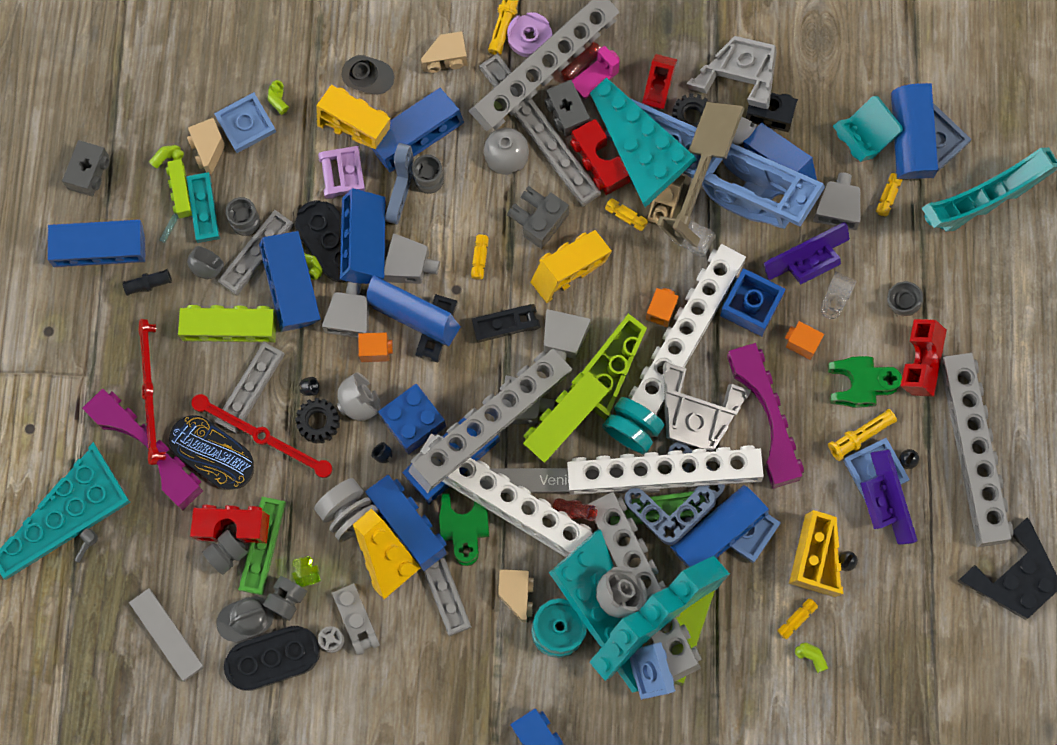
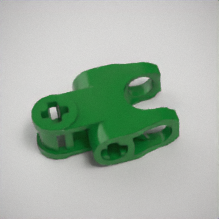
(865, 381)
(463, 529)

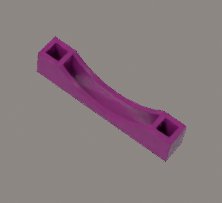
(749, 370)
(175, 482)

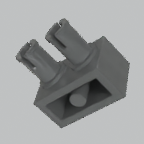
(545, 221)

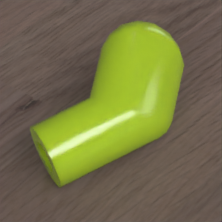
(275, 97)
(164, 153)
(314, 266)
(812, 653)

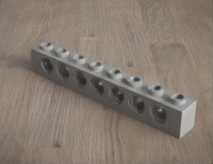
(485, 111)
(430, 475)
(609, 506)
(985, 533)

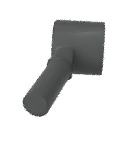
(89, 538)

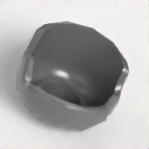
(204, 263)
(905, 298)

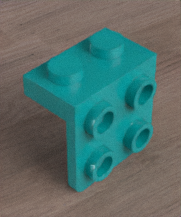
(868, 129)

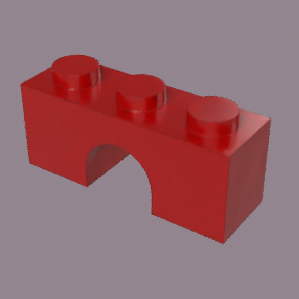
(608, 173)
(922, 375)
(210, 522)

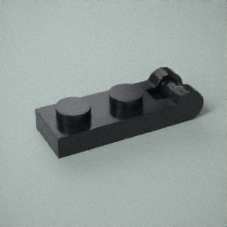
(448, 305)
(505, 323)

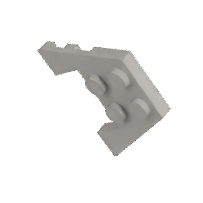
(741, 61)
(693, 419)

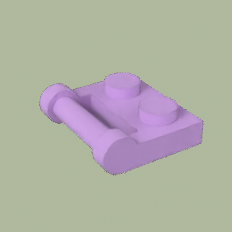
(349, 171)

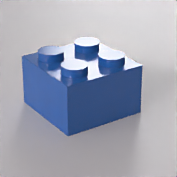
(752, 302)
(412, 418)

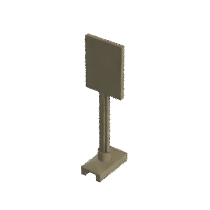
(710, 140)

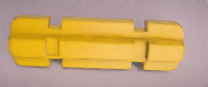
(888, 195)
(626, 214)
(479, 256)
(797, 618)

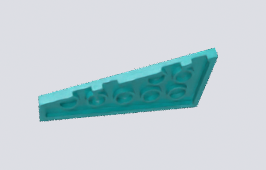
(646, 148)
(73, 505)
(578, 581)

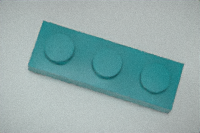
(203, 207)

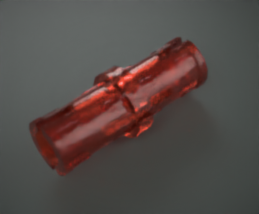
(581, 62)
(575, 509)

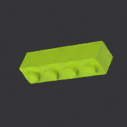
(179, 186)

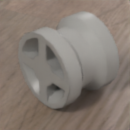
(327, 637)

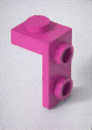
(605, 66)

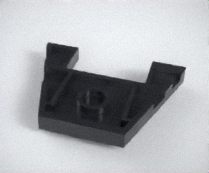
(1023, 585)

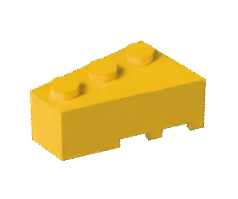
(352, 117)
(569, 263)
(384, 554)
(817, 558)

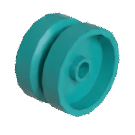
(633, 425)
(548, 638)

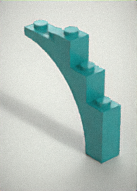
(980, 200)
(658, 611)

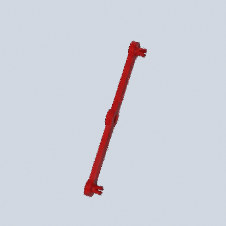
(147, 392)
(322, 468)

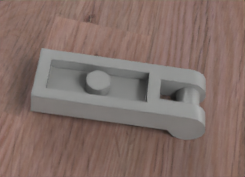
(355, 618)

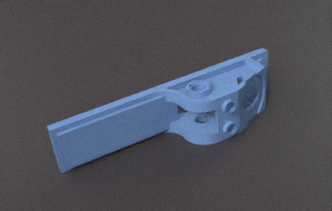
(762, 177)

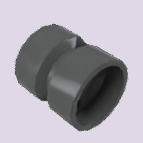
(428, 174)
(243, 216)
(225, 552)
(285, 607)

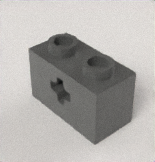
(566, 97)
(87, 157)

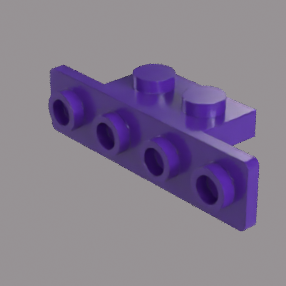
(810, 257)
(886, 499)

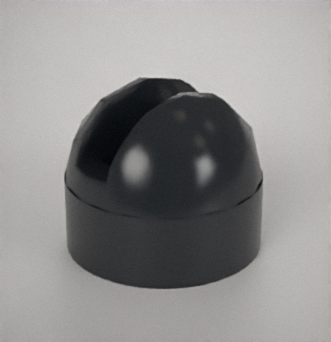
(309, 386)
(381, 453)
(904, 456)
(853, 562)

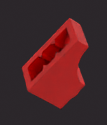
(659, 81)

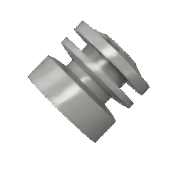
(343, 506)

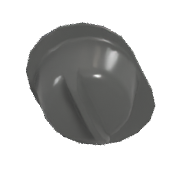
(367, 75)
(244, 619)

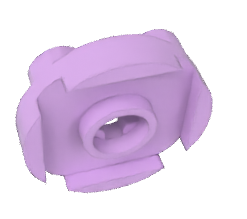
(526, 23)

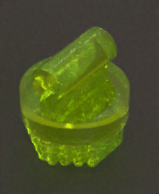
(305, 572)

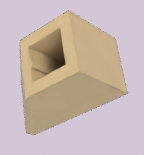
(445, 53)
(208, 142)
(666, 202)
(514, 591)

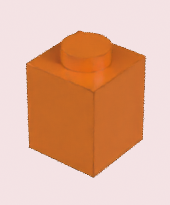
(662, 307)
(803, 340)
(374, 347)

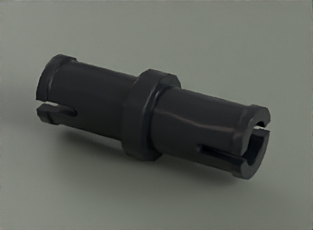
(147, 282)

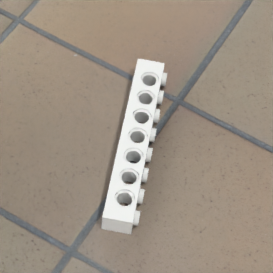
(722, 258)
(653, 479)
(512, 510)

